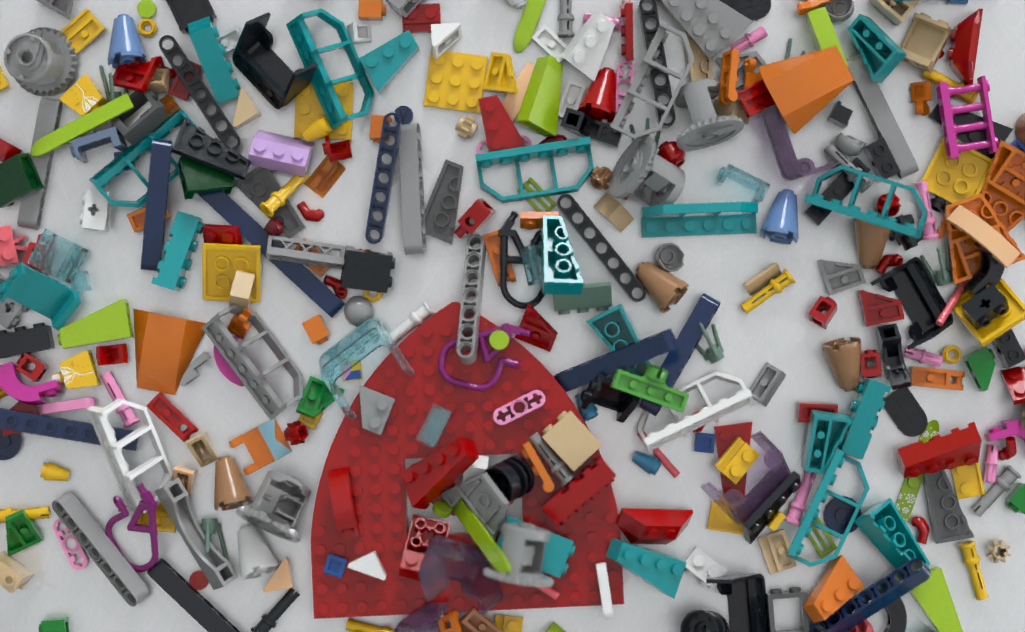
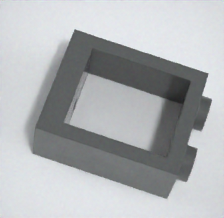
(144, 124)
(792, 593)

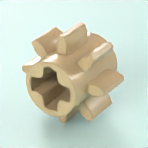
(466, 126)
(1003, 553)

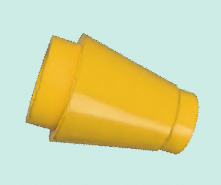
(317, 130)
(54, 472)

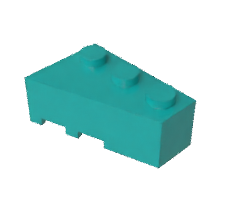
(876, 47)
(388, 59)
(822, 439)

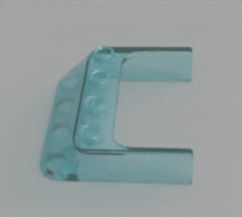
(351, 351)

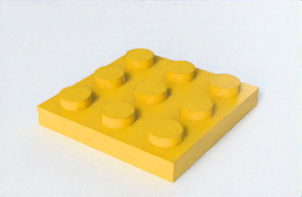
(455, 81)
(309, 110)
(958, 177)
(220, 266)
(998, 325)

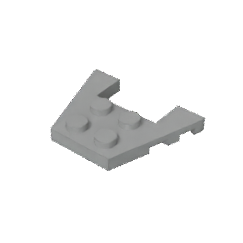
(483, 499)

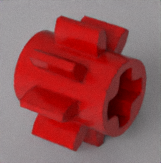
(894, 207)
(295, 433)

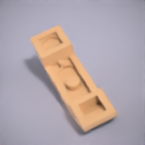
(513, 102)
(984, 234)

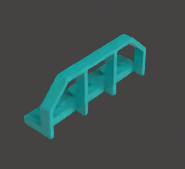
(321, 81)
(539, 151)
(132, 154)
(870, 217)
(699, 225)
(813, 511)

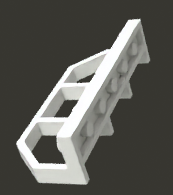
(705, 415)
(114, 455)

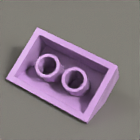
(280, 153)

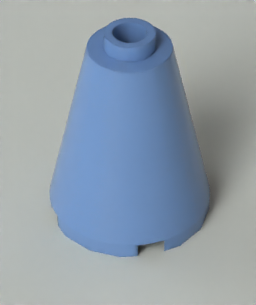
(125, 43)
(782, 219)

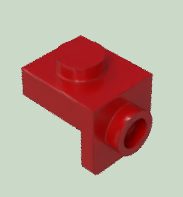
(337, 150)
(111, 354)

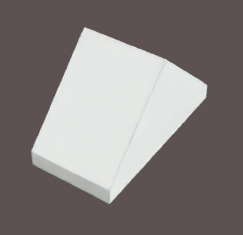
(444, 37)
(369, 565)

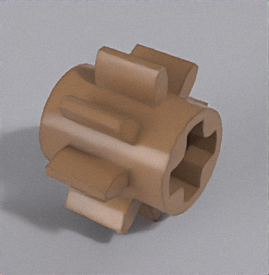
(600, 177)

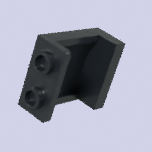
(189, 11)
(367, 270)
(602, 394)

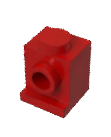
(822, 304)
(23, 366)
(867, 372)

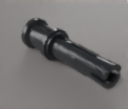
(269, 620)

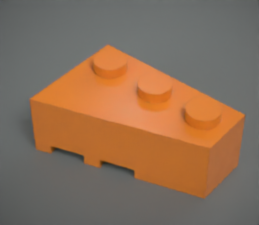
(834, 589)

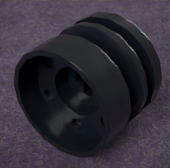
(512, 477)
(701, 620)

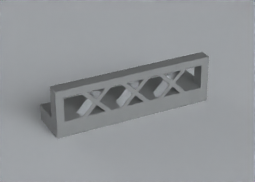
(305, 256)

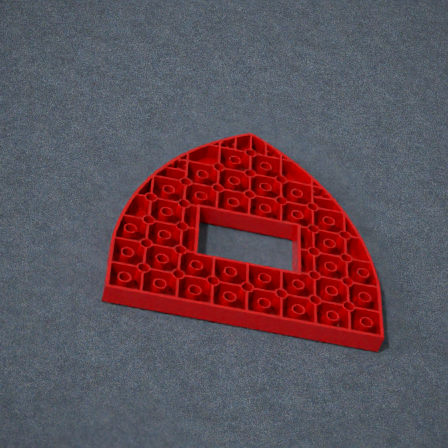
(381, 497)

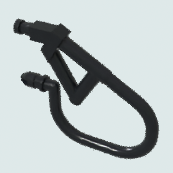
(505, 233)

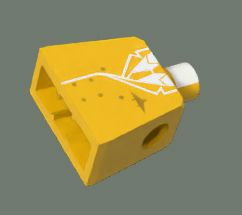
(83, 96)
(78, 371)

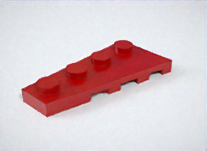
(724, 437)

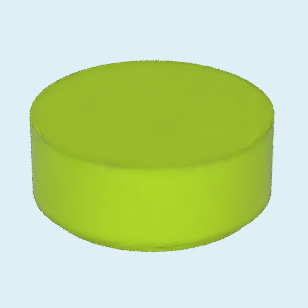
(146, 9)
(499, 340)
(442, 509)

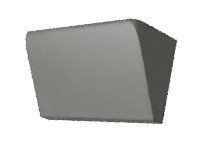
(767, 384)

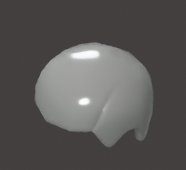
(840, 9)
(849, 145)
(669, 257)
(358, 310)

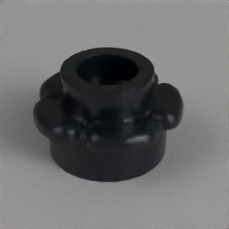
(938, 204)

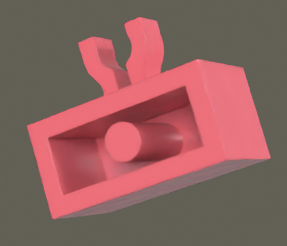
(8, 252)

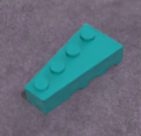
(212, 59)
(178, 251)
(558, 263)
(617, 332)
(864, 417)
(890, 534)
(653, 567)

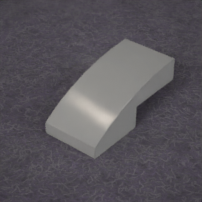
(191, 372)

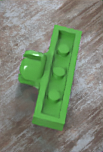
(651, 387)

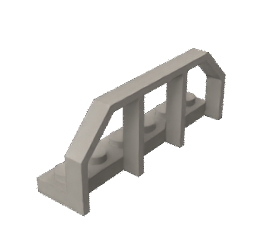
(644, 71)
(245, 368)

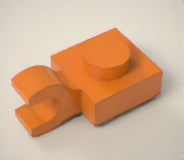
(920, 94)
(239, 324)

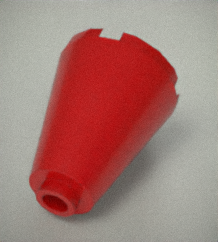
(601, 96)

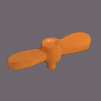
(942, 229)

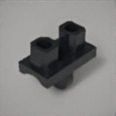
(902, 239)

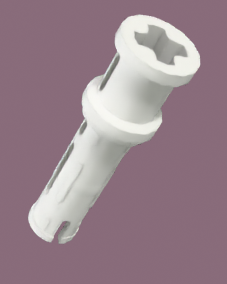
(416, 319)

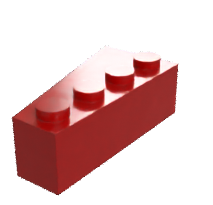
(941, 453)
(437, 471)
(578, 490)

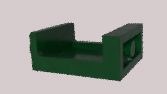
(17, 179)
(202, 179)

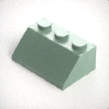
(592, 296)

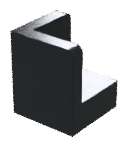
(839, 115)

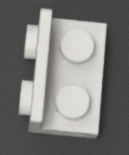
(703, 567)

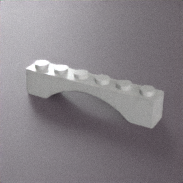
(178, 507)

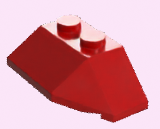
(964, 47)
(653, 525)

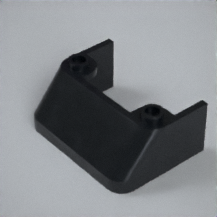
(265, 68)
(918, 298)
(745, 601)

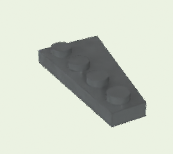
(258, 187)
(443, 203)
(944, 508)

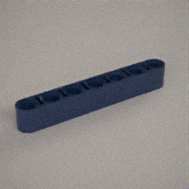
(379, 186)
(156, 204)
(687, 342)
(617, 359)
(877, 596)

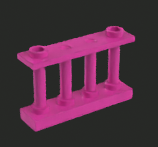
(950, 129)

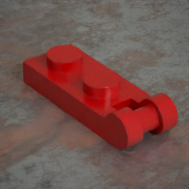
(171, 416)

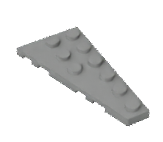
(708, 22)

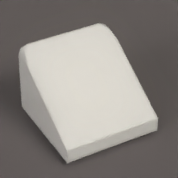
(359, 32)

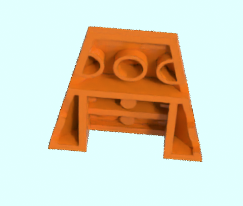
(806, 84)
(1006, 185)
(963, 252)
(163, 349)

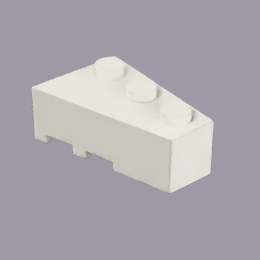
(589, 45)

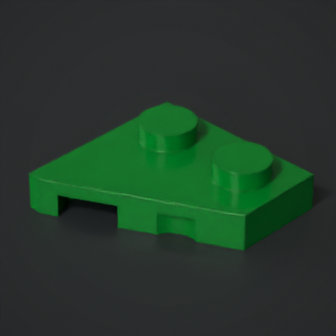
(315, 398)
(20, 532)

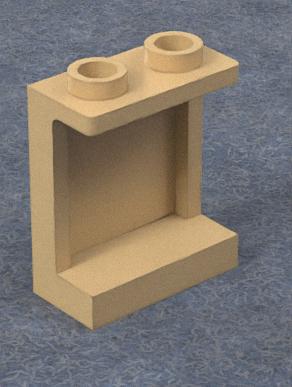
(925, 41)
(571, 440)
(13, 573)

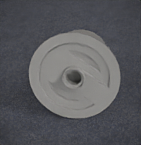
(41, 61)
(707, 127)
(646, 175)
(286, 507)
(524, 550)

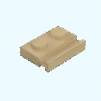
(774, 550)

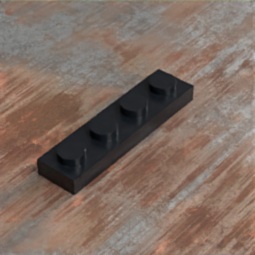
(837, 190)

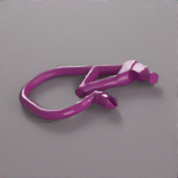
(486, 355)
(147, 503)

